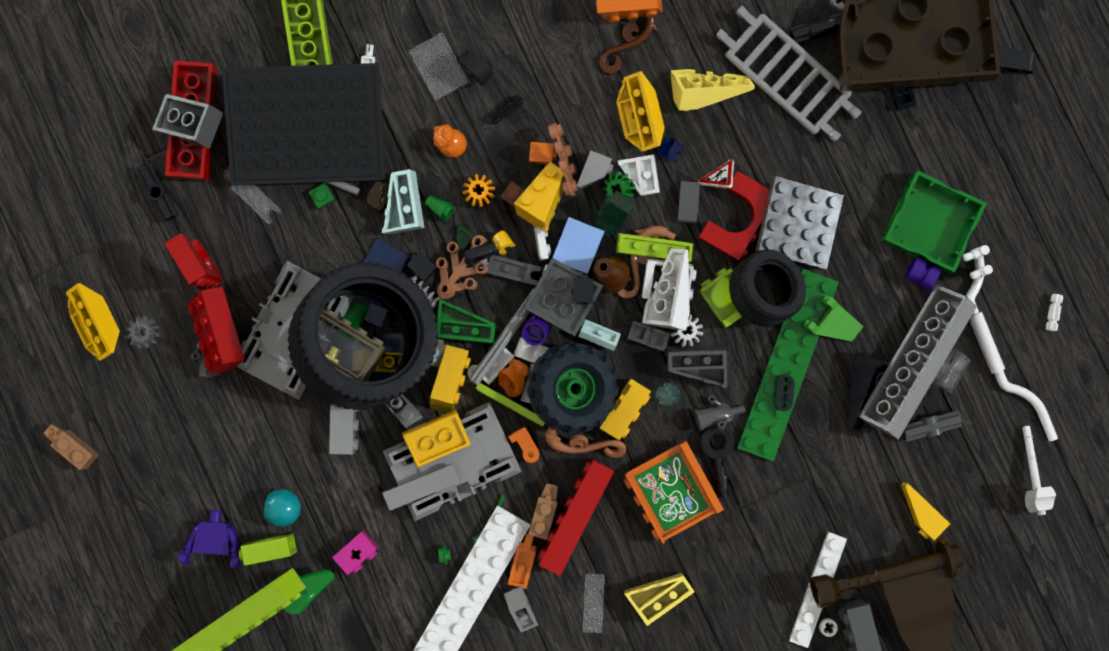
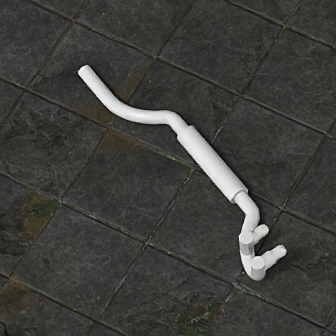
(988, 345)

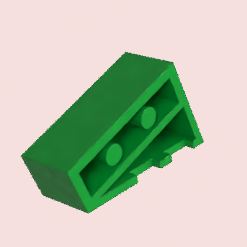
(463, 326)

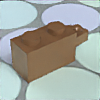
(71, 447)
(544, 512)

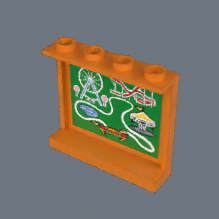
(672, 491)

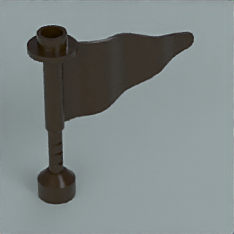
(915, 592)

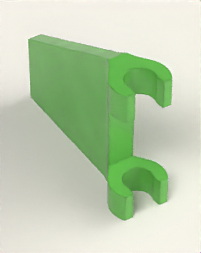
(835, 322)

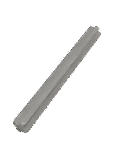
(500, 343)

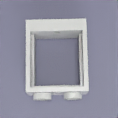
(648, 278)

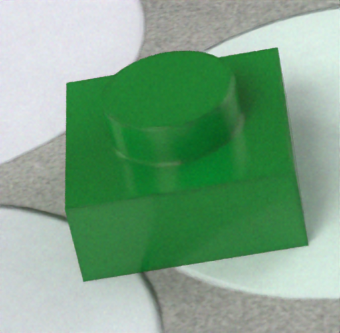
(321, 195)

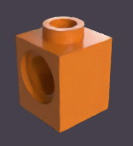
(542, 153)

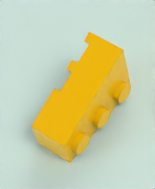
(541, 197)
(449, 379)
(626, 409)

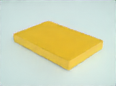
(436, 438)

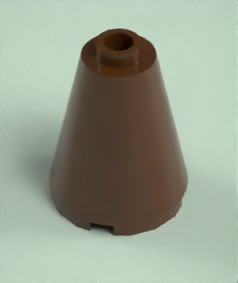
(611, 273)

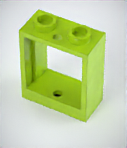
(268, 549)

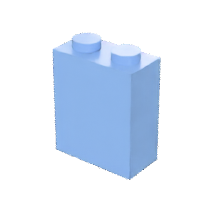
(578, 245)

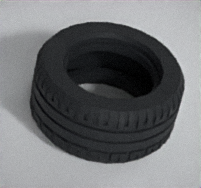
(783, 272)

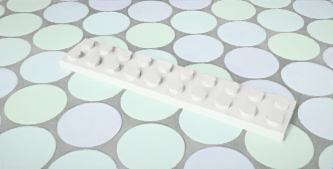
(474, 582)

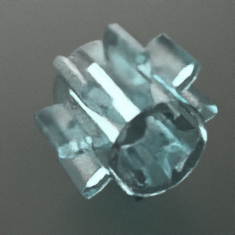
(668, 394)

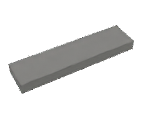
(421, 487)

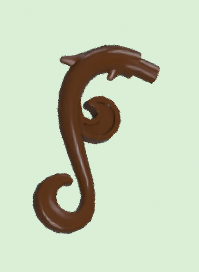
(632, 42)

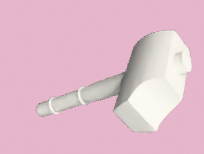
(1040, 498)

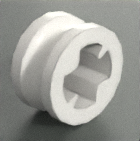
(834, 628)

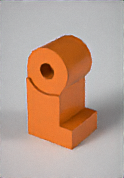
(525, 441)

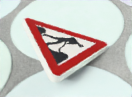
(720, 177)

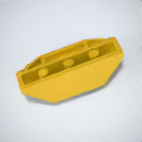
(640, 112)
(92, 321)

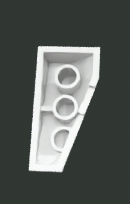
(670, 300)

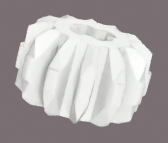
(694, 332)

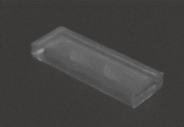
(593, 603)

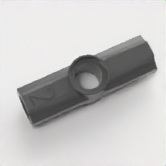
(932, 426)

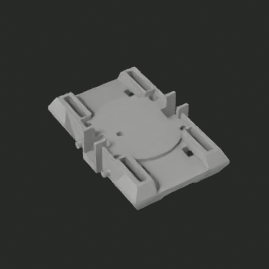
(273, 342)
(469, 462)

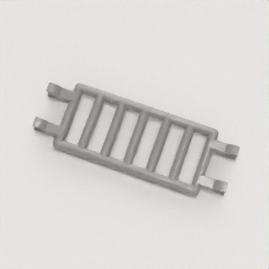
(772, 91)

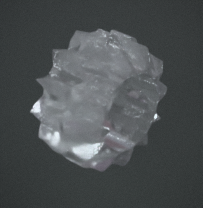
(141, 340)

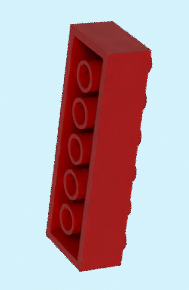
(197, 83)
(576, 516)

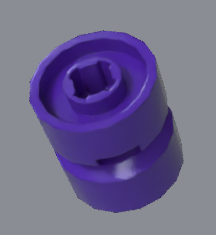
(923, 274)
(536, 330)

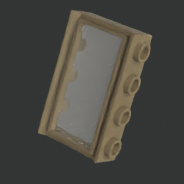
(349, 348)

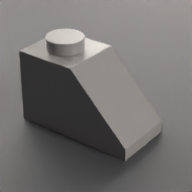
(595, 169)
(521, 609)

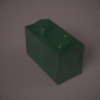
(614, 214)

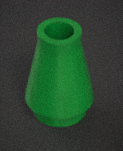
(439, 207)

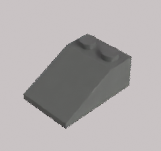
(188, 120)

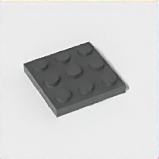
(554, 298)

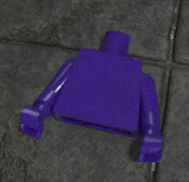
(212, 537)

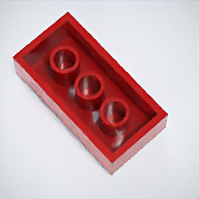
(215, 331)

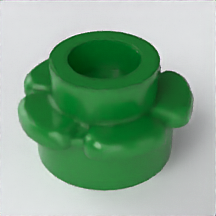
(444, 555)

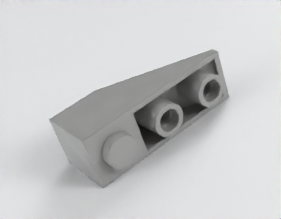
(406, 412)

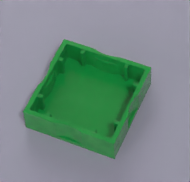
(933, 222)

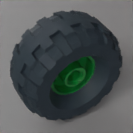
(591, 392)

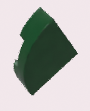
(463, 237)

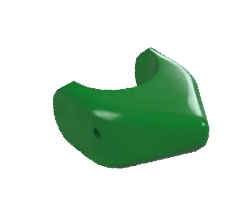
(315, 583)

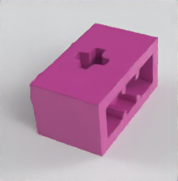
(345, 557)

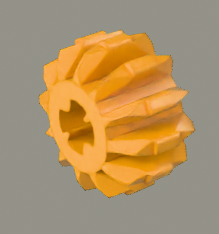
(483, 185)

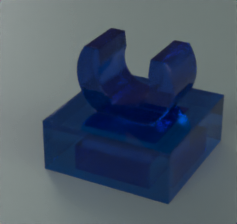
(671, 148)

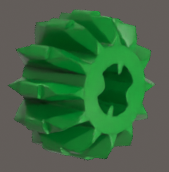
(618, 179)

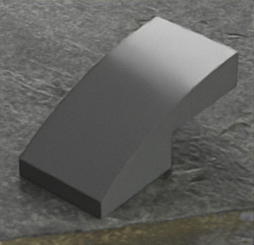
(688, 202)
(649, 336)

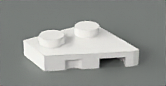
(643, 173)

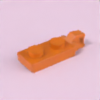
(522, 563)

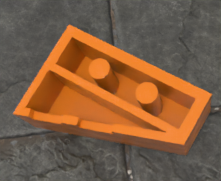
(619, 9)

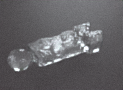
(254, 198)

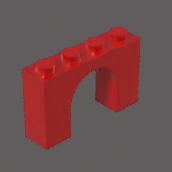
(735, 244)
(194, 262)

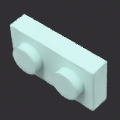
(599, 335)

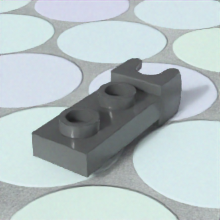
(512, 269)

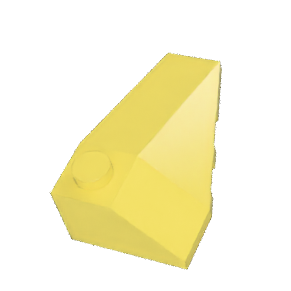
(700, 90)

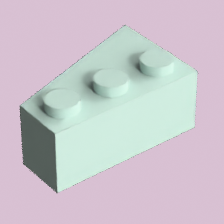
(403, 204)

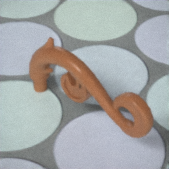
(652, 231)
(579, 444)

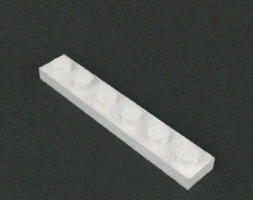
(809, 612)

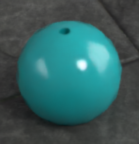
(282, 508)

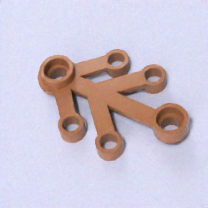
(564, 152)
(459, 270)

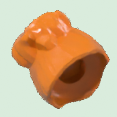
(449, 141)
(513, 378)

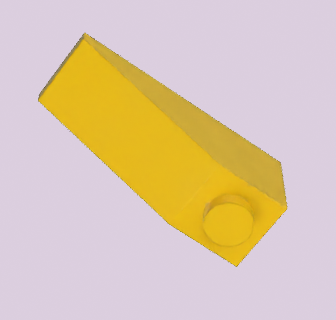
(924, 515)

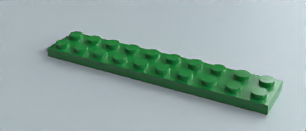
(791, 357)

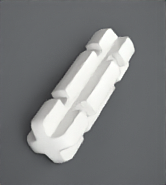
(1054, 312)

